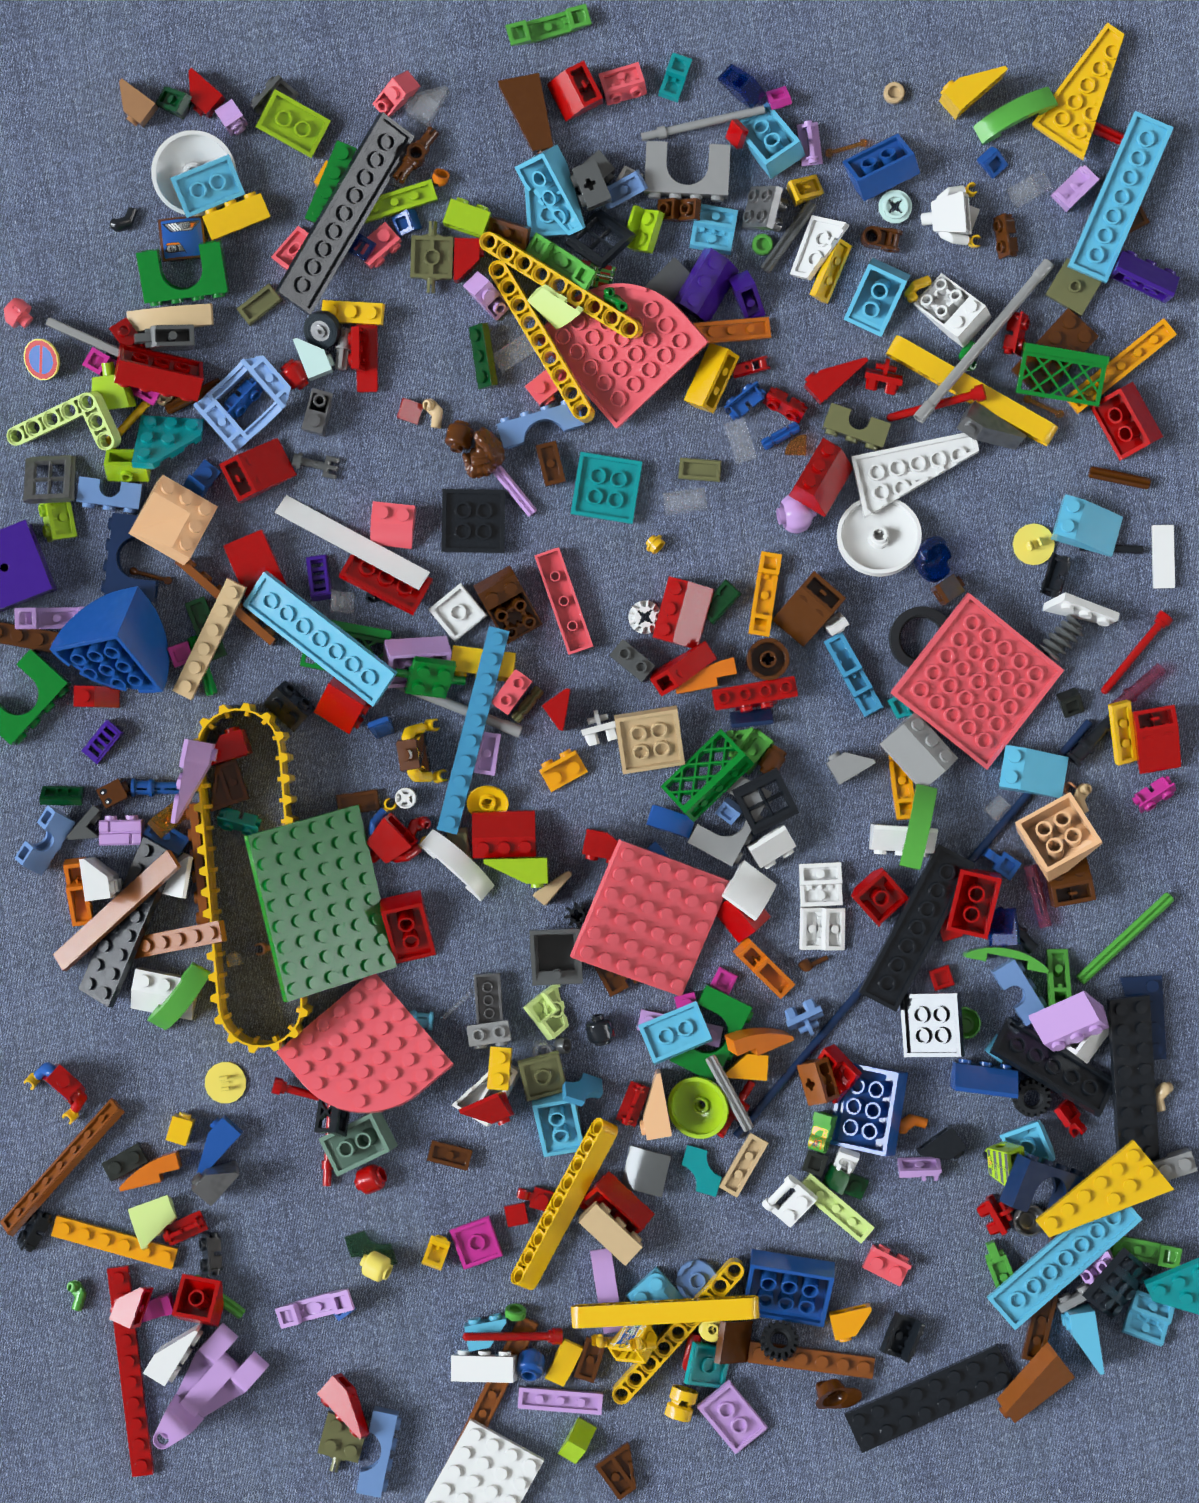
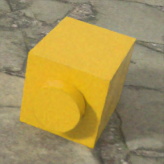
(180, 1128)

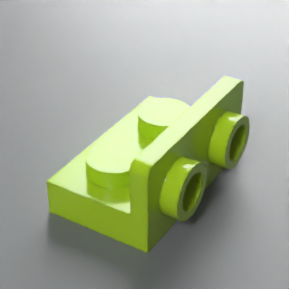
(646, 227)
(57, 521)

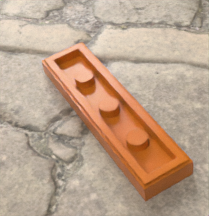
(735, 330)

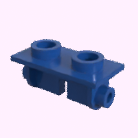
(250, 392)
(749, 394)

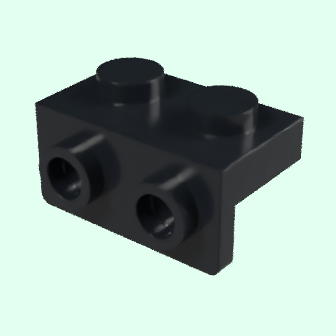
(289, 705)
(902, 1336)

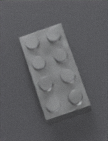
(488, 997)

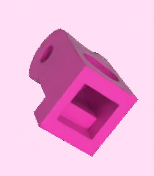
(159, 1307)

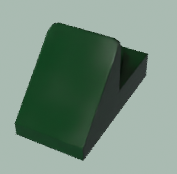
(174, 102)
(844, 1183)

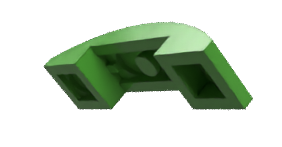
(548, 27)
(1014, 113)
(562, 261)
(918, 827)
(980, 953)
(181, 997)
(1149, 1251)

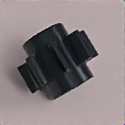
(573, 919)

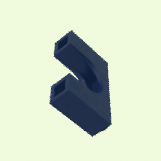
(116, 578)
(1029, 1173)

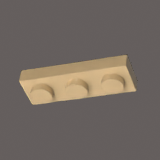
(743, 1164)

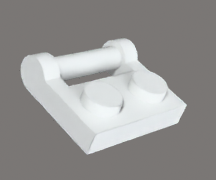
(795, 1205)

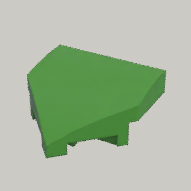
(752, 743)

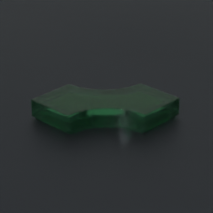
(361, 1244)

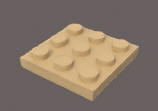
(649, 739)

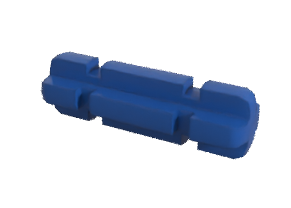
(780, 435)

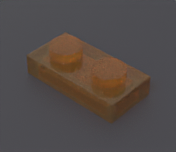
(161, 822)

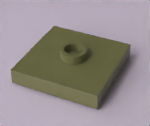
(1072, 289)
(542, 1075)

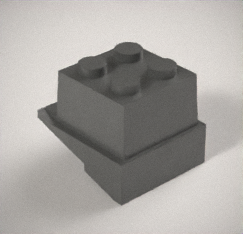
(551, 957)

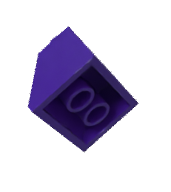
(1145, 276)
(706, 285)

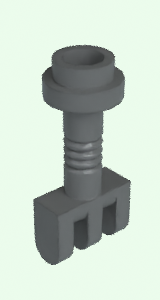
(325, 466)

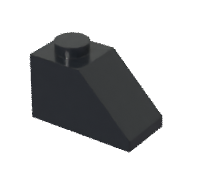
(943, 1145)

